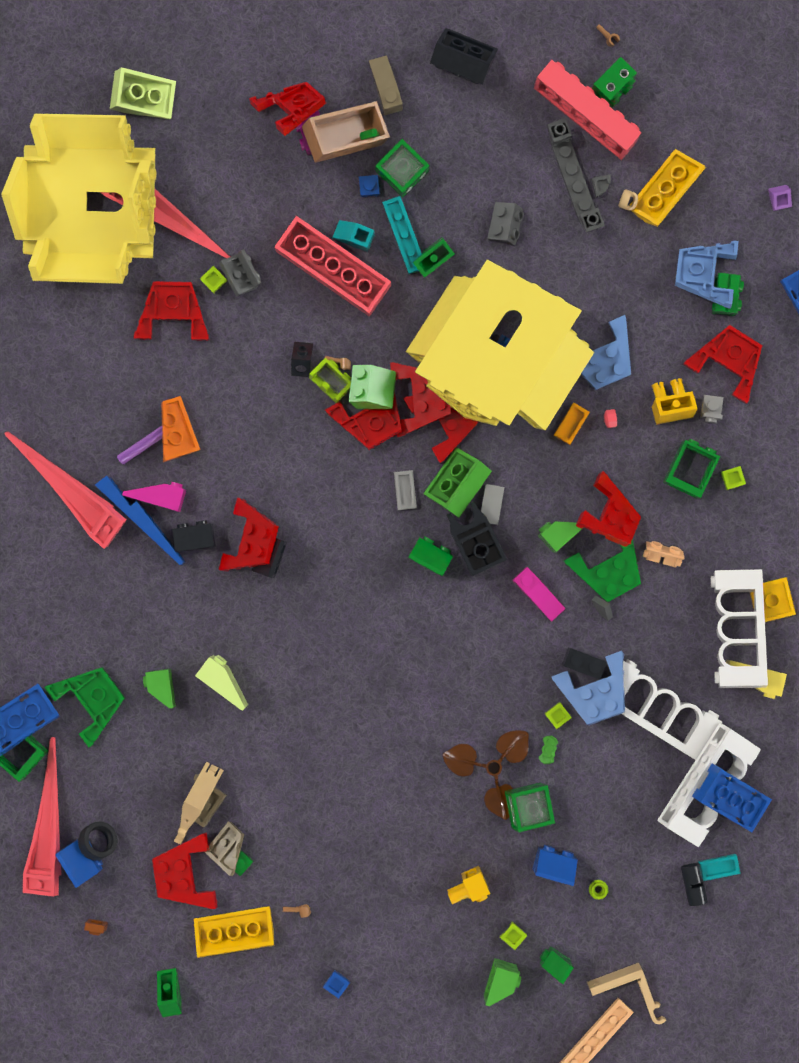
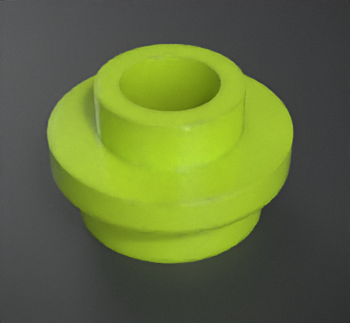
(600, 895)

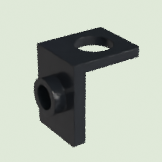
(301, 356)

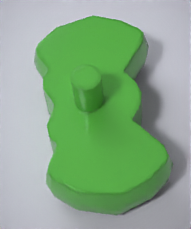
(548, 750)

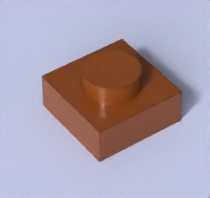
(95, 927)

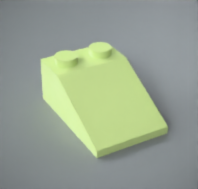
(142, 94)
(220, 678)

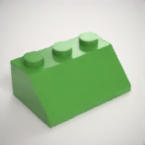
(457, 482)

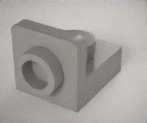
(711, 408)

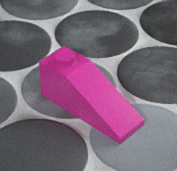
(161, 495)
(538, 593)

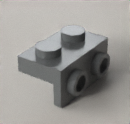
(505, 223)
(240, 273)

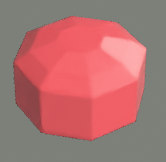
(610, 418)

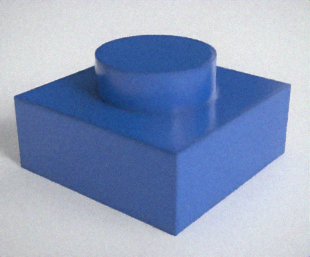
(369, 185)
(336, 984)

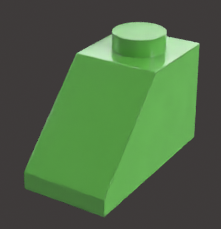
(160, 685)

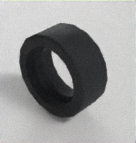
(85, 847)

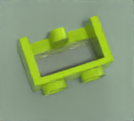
(330, 379)

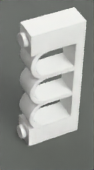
(741, 676)
(699, 733)
(673, 815)

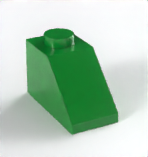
(433, 257)
(556, 964)
(168, 993)

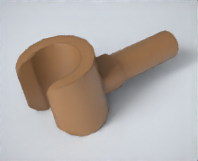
(608, 36)
(345, 364)
(303, 909)

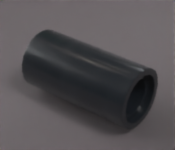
(694, 884)

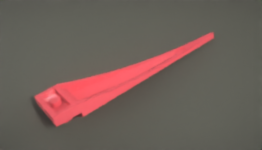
(170, 217)
(90, 509)
(42, 866)

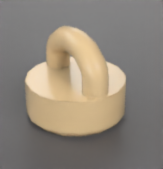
(625, 199)

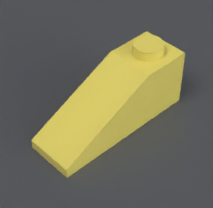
(775, 681)

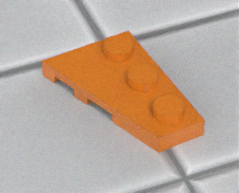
(177, 430)

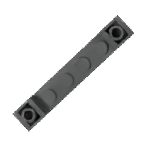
(573, 177)

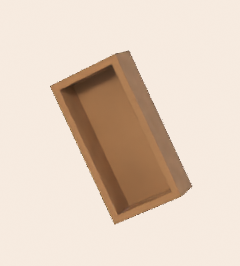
(339, 131)

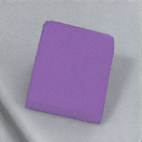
(780, 197)

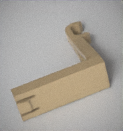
(197, 799)
(622, 977)

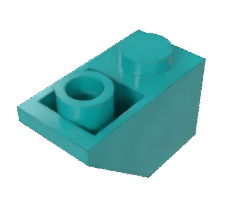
(354, 235)

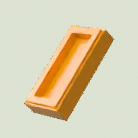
(571, 423)

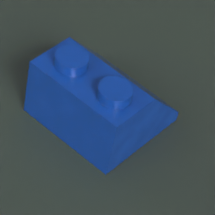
(77, 865)
(555, 865)

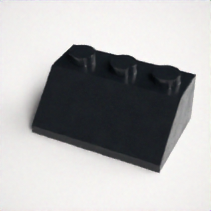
(463, 56)

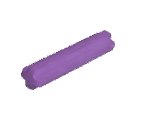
(140, 446)

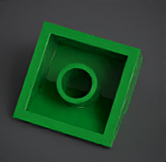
(430, 556)

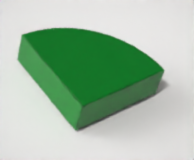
(369, 134)

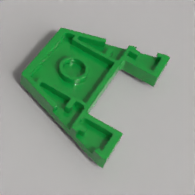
(611, 576)
(96, 694)

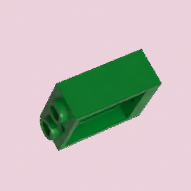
(683, 486)
(21, 774)

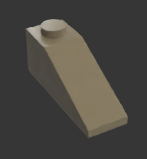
(386, 85)

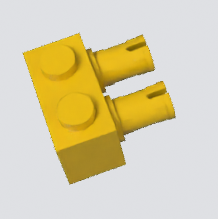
(675, 406)
(473, 887)

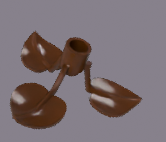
(462, 759)

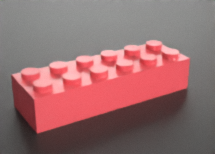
(587, 109)
(332, 266)

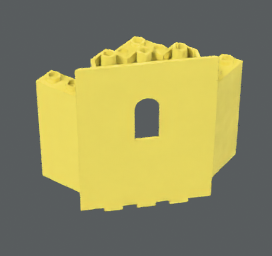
(49, 198)
(484, 377)

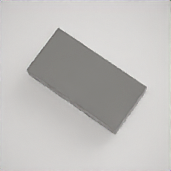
(405, 490)
(492, 503)

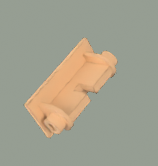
(672, 555)

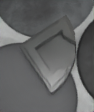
(601, 184)
(602, 607)

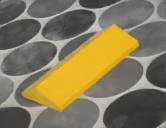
(667, 187)
(234, 932)

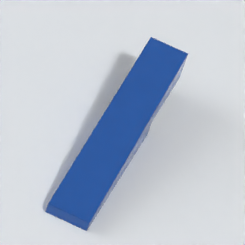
(139, 516)

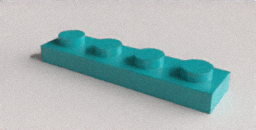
(403, 232)

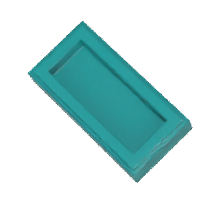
(719, 867)

